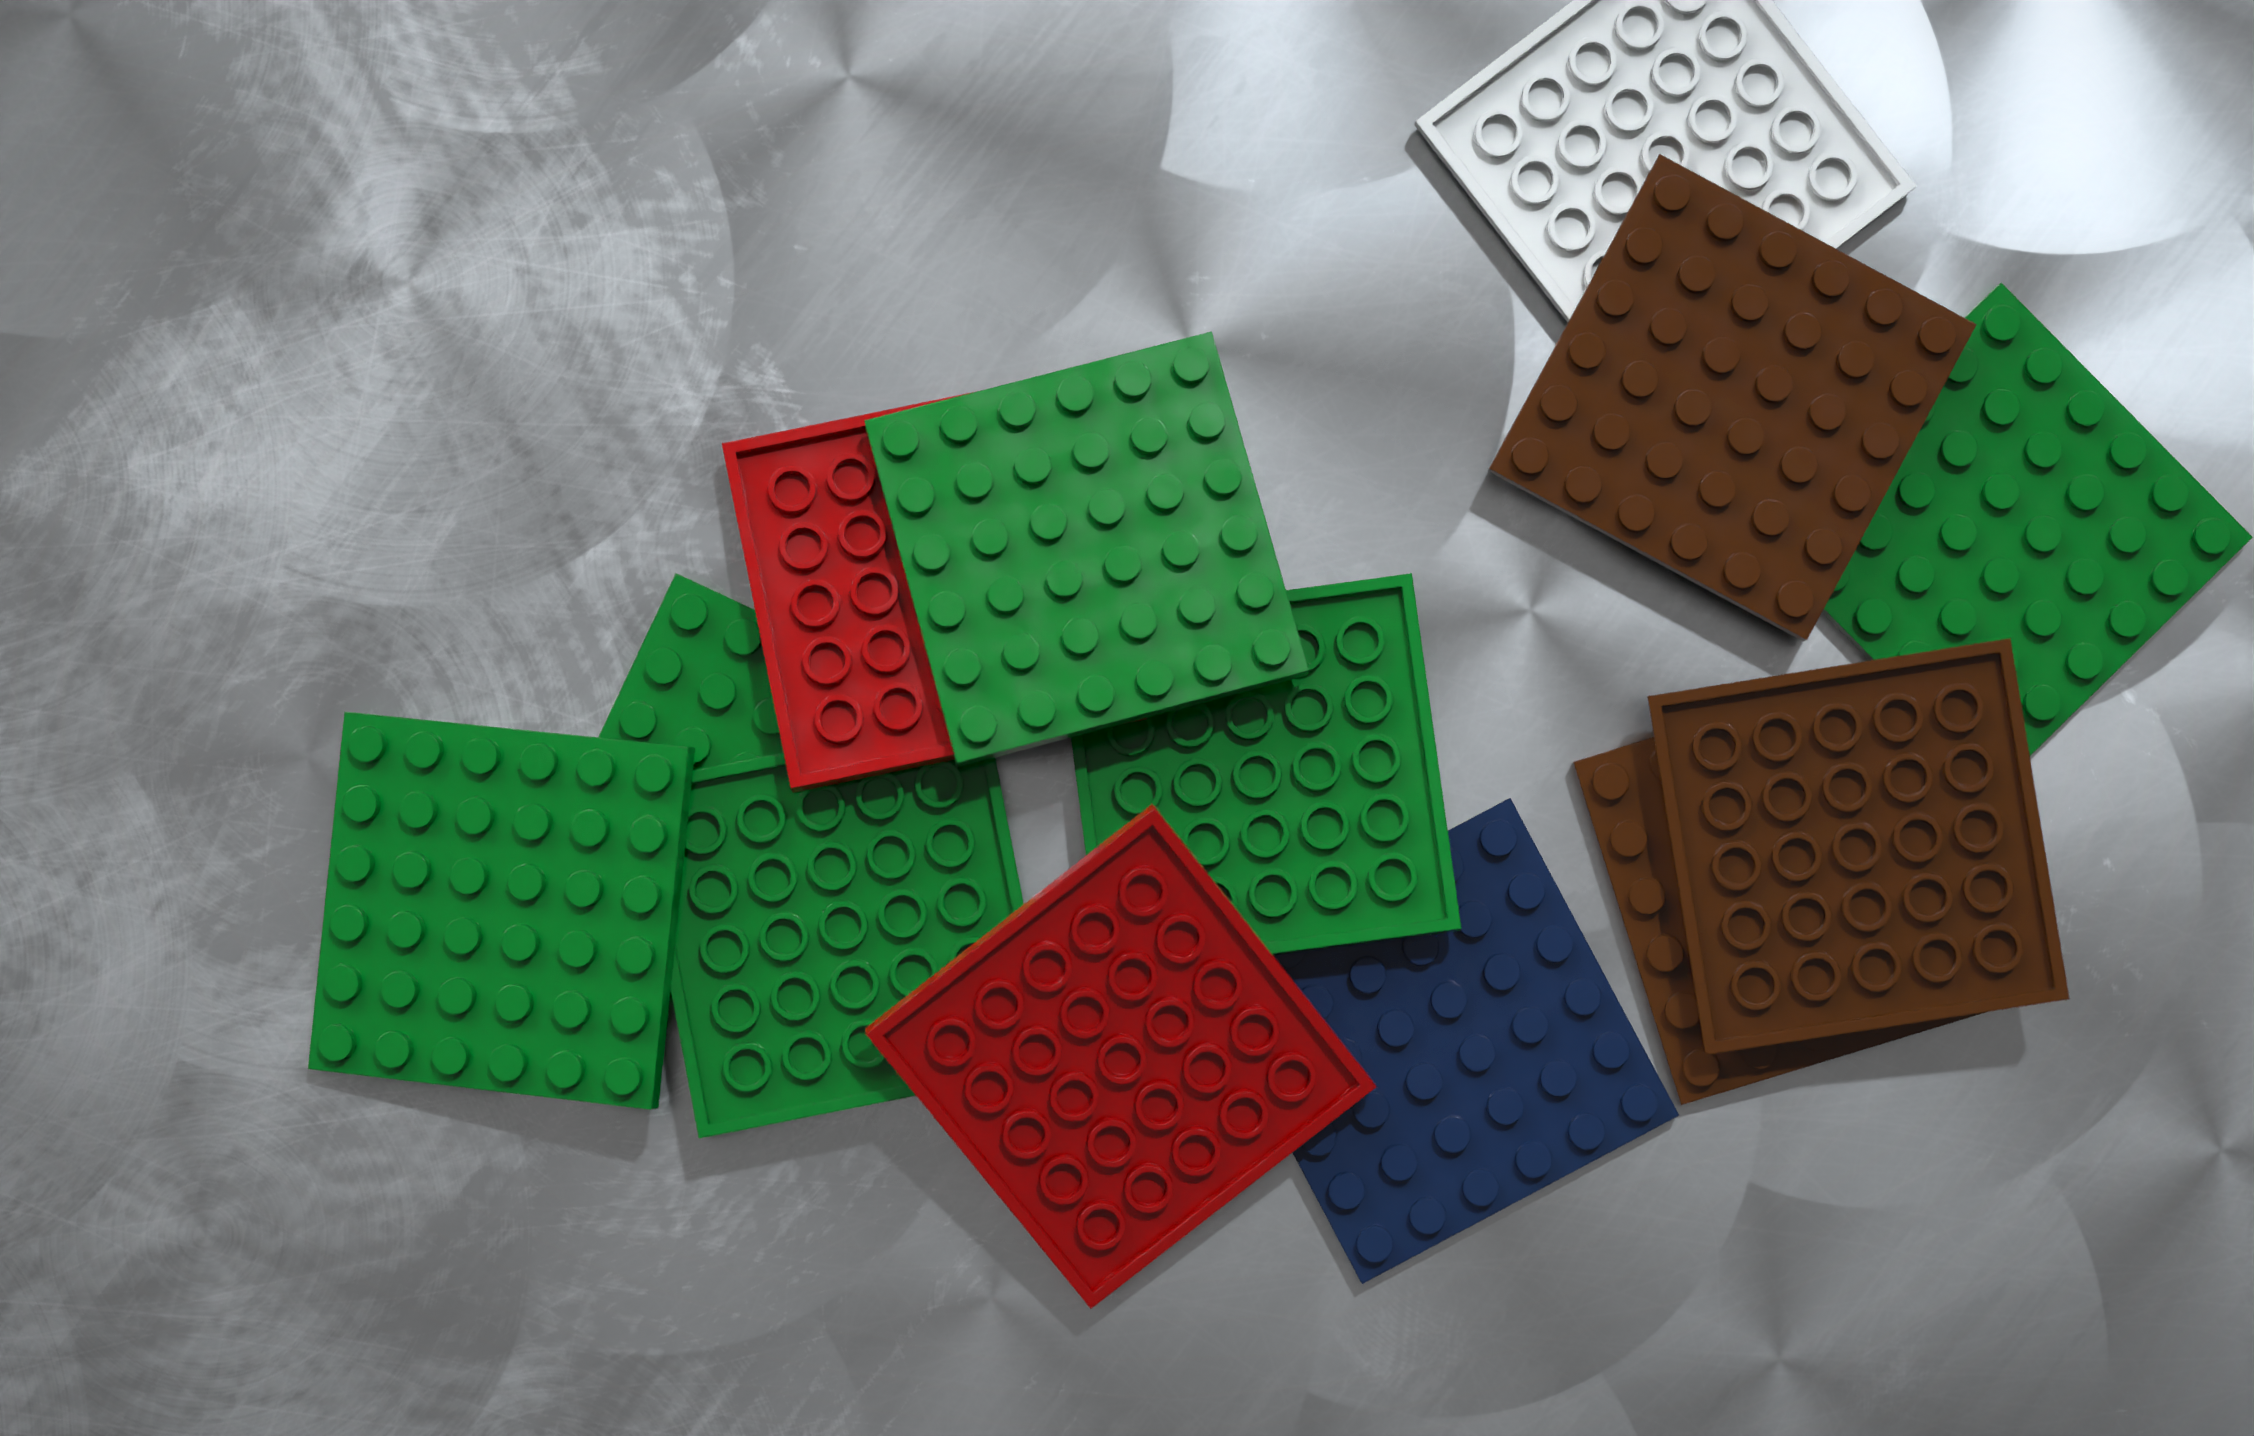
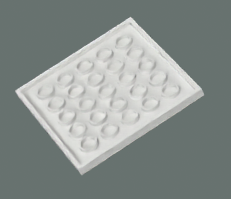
(1588, 100)

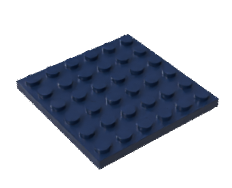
(1486, 1053)

